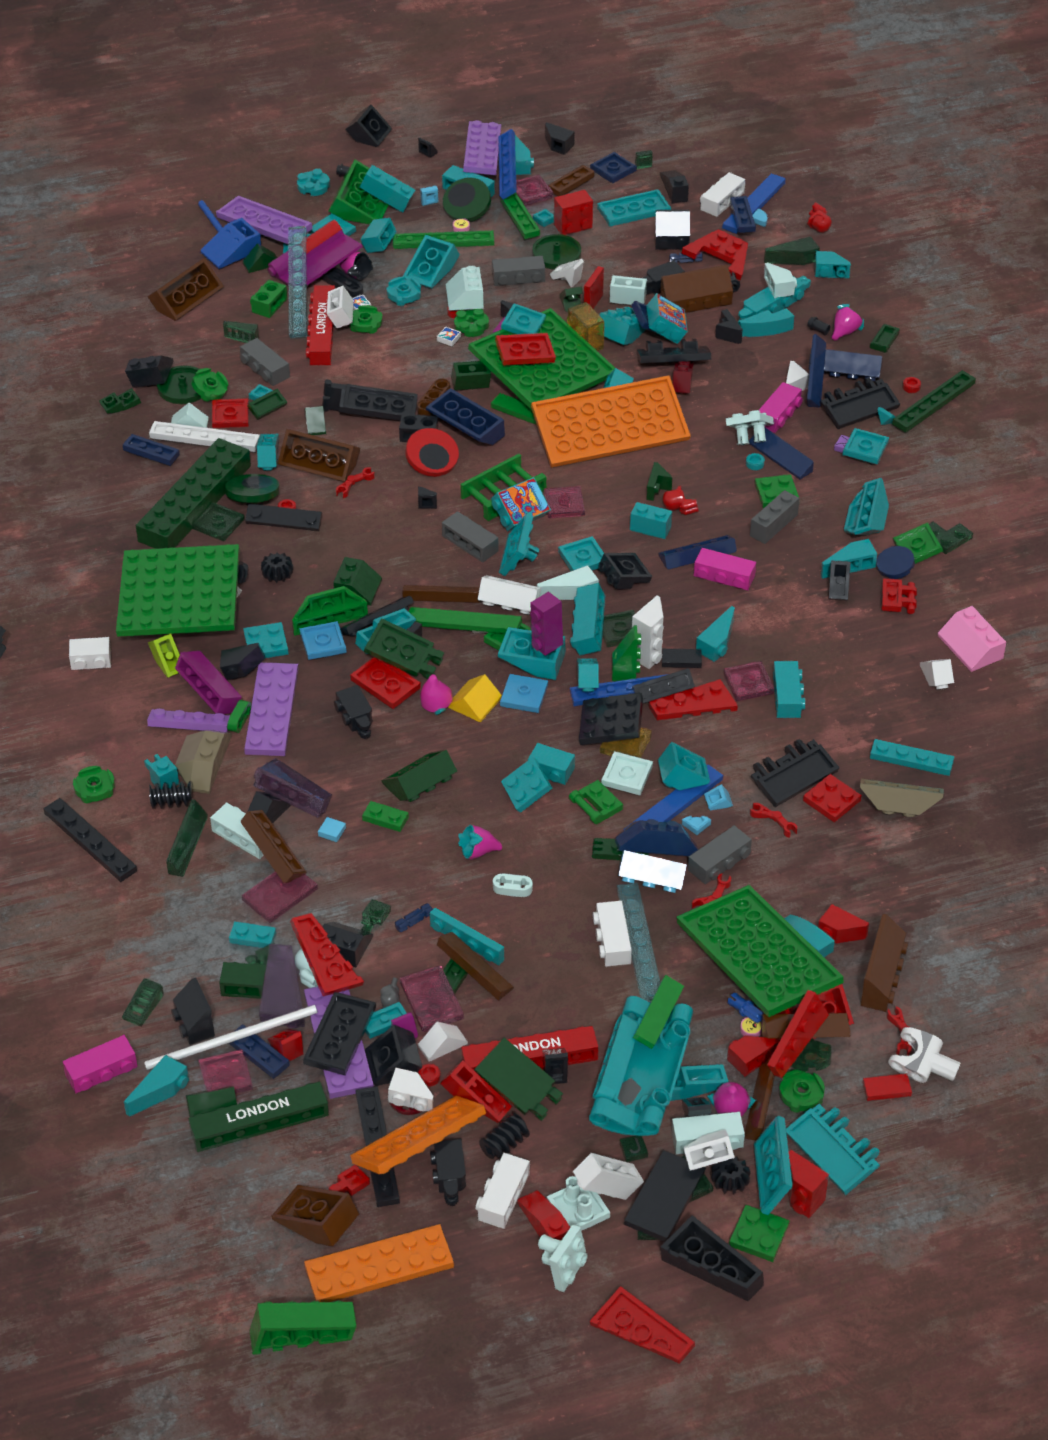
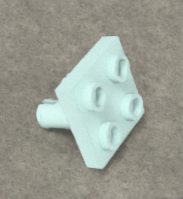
(753, 420)
(579, 1206)
(564, 1256)

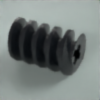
(170, 795)
(504, 1136)

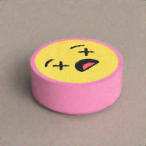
(461, 225)
(750, 1028)

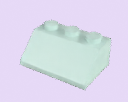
(465, 289)

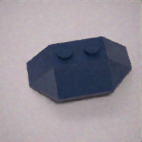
(656, 838)

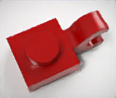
(351, 1181)

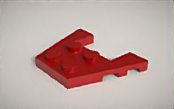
(721, 246)

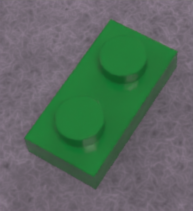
(385, 816)

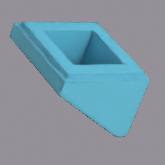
(718, 798)

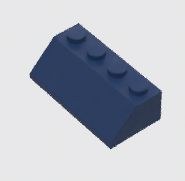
(852, 364)
(468, 417)

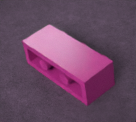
(782, 405)
(725, 569)
(100, 1064)

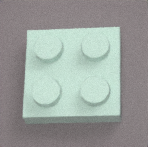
(627, 773)

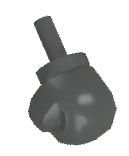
(390, 994)

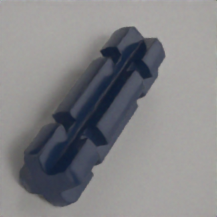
(681, 258)
(413, 917)

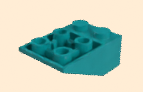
(621, 325)

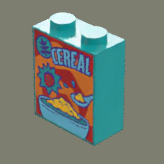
(666, 318)
(517, 501)

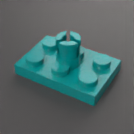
(518, 545)

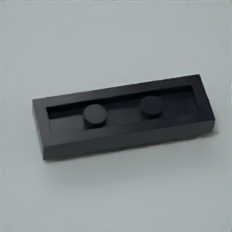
(665, 685)

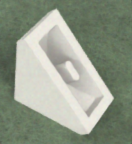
(797, 376)
(441, 1040)

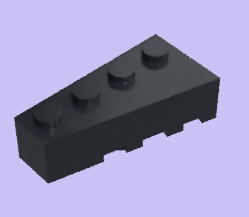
(710, 1258)

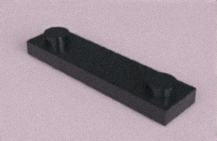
(283, 517)
(356, 625)

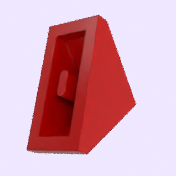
(288, 1043)

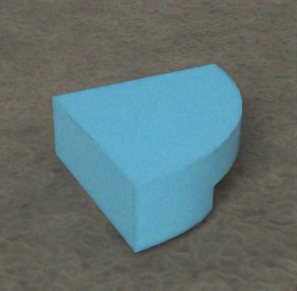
(760, 217)
(696, 824)

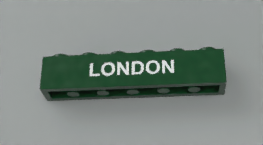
(258, 1116)

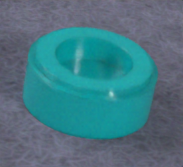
(755, 461)

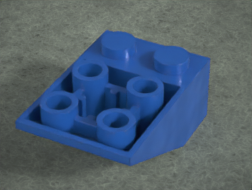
(231, 243)

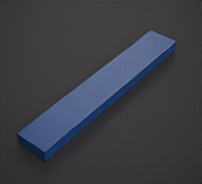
(507, 164)
(758, 198)
(607, 689)
(680, 799)

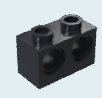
(411, 423)

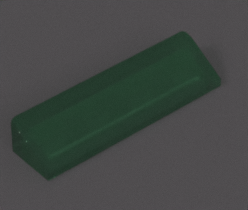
(186, 839)

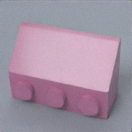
(972, 639)

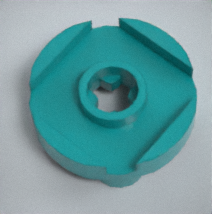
(306, 182)
(403, 290)

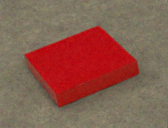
(594, 287)
(230, 413)

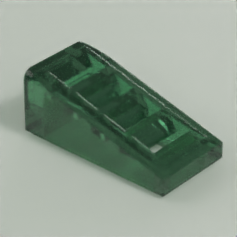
(250, 331)
(147, 989)

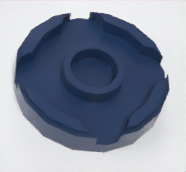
(895, 562)

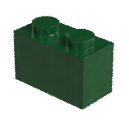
(470, 375)
(242, 980)

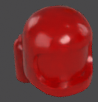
(819, 219)
(675, 500)

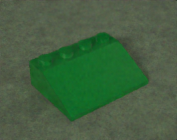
(354, 203)

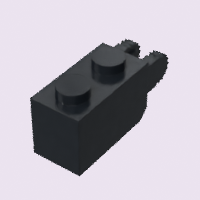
(654, 276)
(355, 710)
(449, 1170)

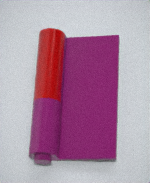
(324, 251)

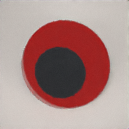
(432, 452)

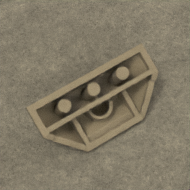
(202, 758)
(901, 798)

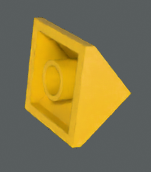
(476, 698)

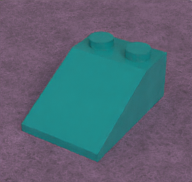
(431, 261)
(519, 651)

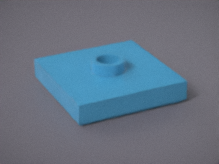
(322, 640)
(524, 693)

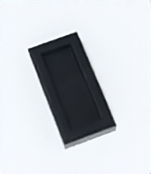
(682, 658)

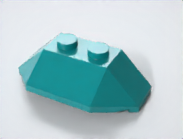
(868, 509)

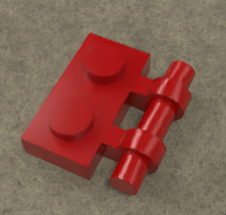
(892, 596)

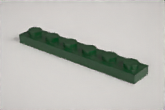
(933, 401)

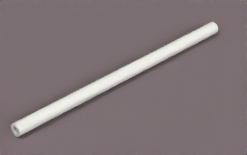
(236, 1035)

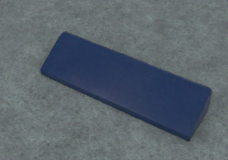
(816, 372)
(784, 454)
(689, 553)

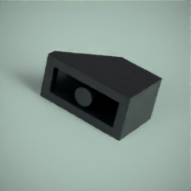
(240, 660)
(271, 805)

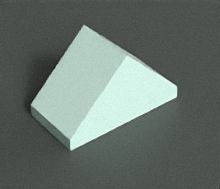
(190, 416)

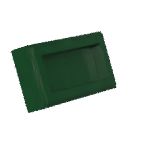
(884, 338)
(267, 404)

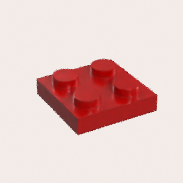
(832, 798)

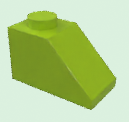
(165, 654)

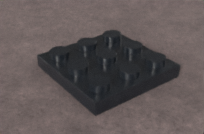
(611, 718)

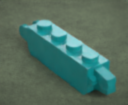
(765, 301)

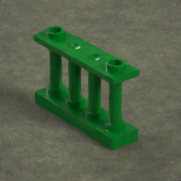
(493, 475)

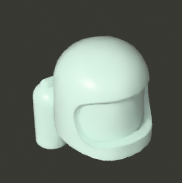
(305, 972)

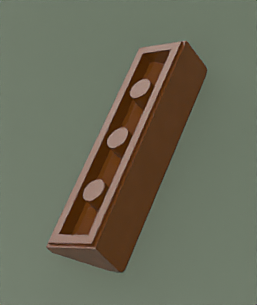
(441, 593)
(272, 846)
(474, 965)
(834, 1026)
(759, 1109)

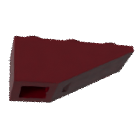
(683, 376)

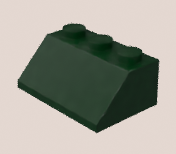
(420, 775)

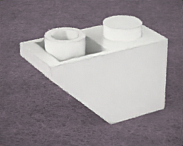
(409, 1091)

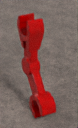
(345, 487)
(764, 812)
(722, 885)
(898, 1021)

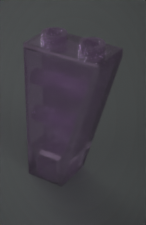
(292, 787)
(280, 986)

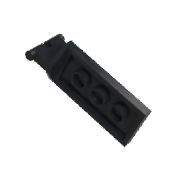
(368, 401)

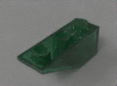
(792, 253)

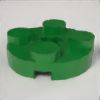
(463, 322)
(368, 325)
(207, 391)
(93, 793)
(801, 1101)

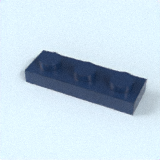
(742, 214)
(151, 449)
(261, 1054)

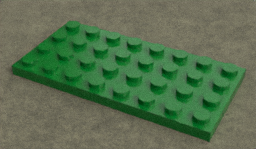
(759, 950)

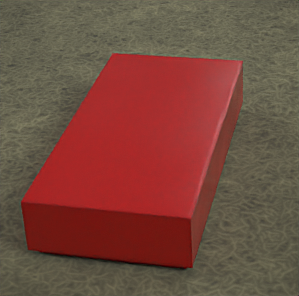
(887, 1087)

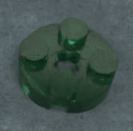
(814, 1055)

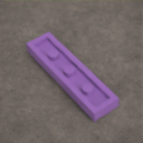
(188, 720)

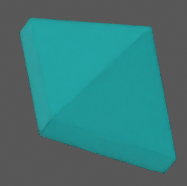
(885, 416)

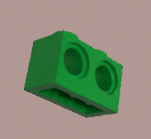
(268, 298)

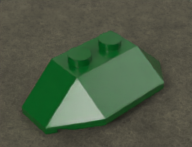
(329, 606)

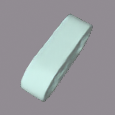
(512, 885)

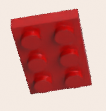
(525, 349)
(385, 682)

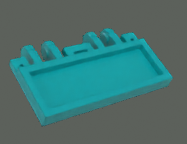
(831, 1148)

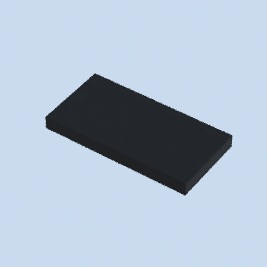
(339, 1033)
(664, 1196)

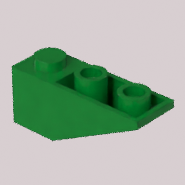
(625, 657)

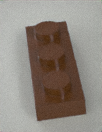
(571, 180)

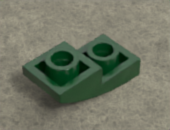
(114, 403)
(210, 1100)

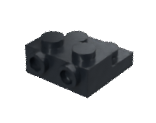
(624, 570)

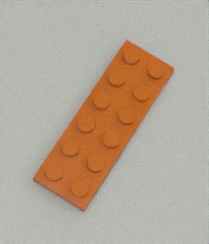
(418, 1135)
(379, 1264)

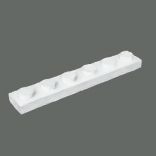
(201, 435)

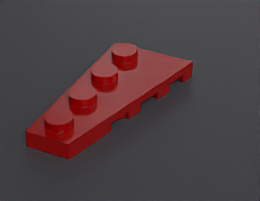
(693, 701)
(323, 957)
(799, 1032)
(637, 1323)

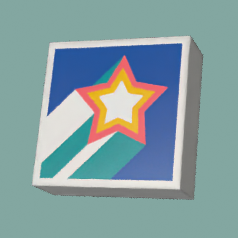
(360, 300)
(448, 336)

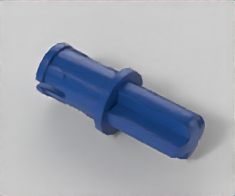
(746, 1008)

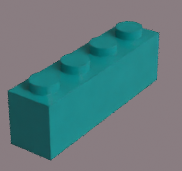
(588, 619)

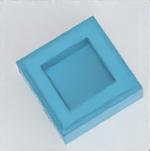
(429, 195)
(331, 829)

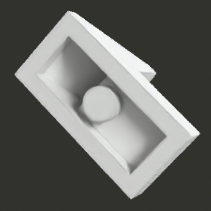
(571, 271)

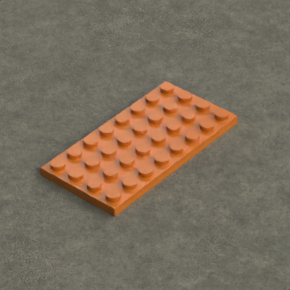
(610, 421)

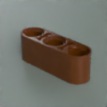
(438, 388)

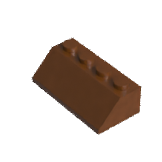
(699, 288)
(186, 290)
(318, 455)
(883, 965)

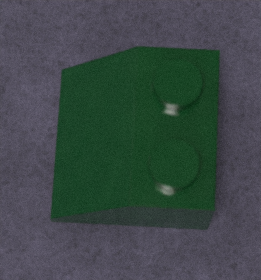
(359, 578)

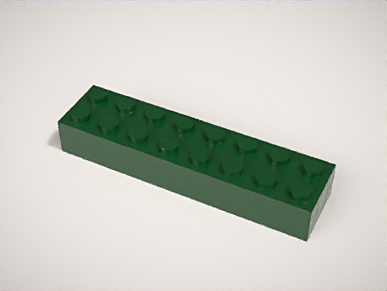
(192, 494)

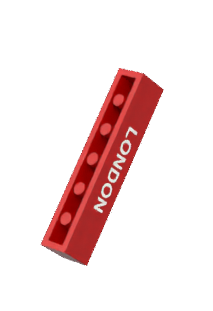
(320, 327)
(578, 1043)

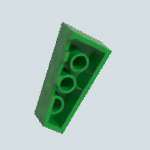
(301, 1324)

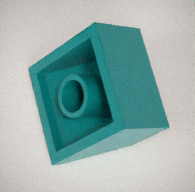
(682, 768)

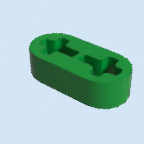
(239, 716)

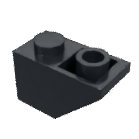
(559, 138)

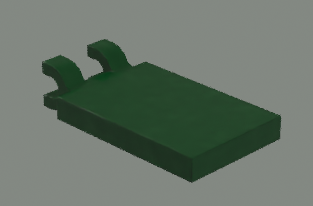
(403, 649)
(518, 1079)

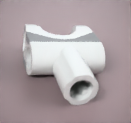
(925, 1058)

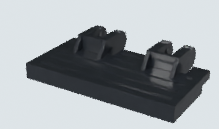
(688, 352)
(859, 402)
(794, 772)

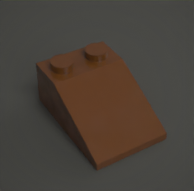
(317, 1214)

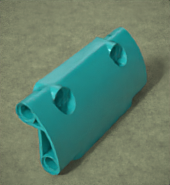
(650, 1068)

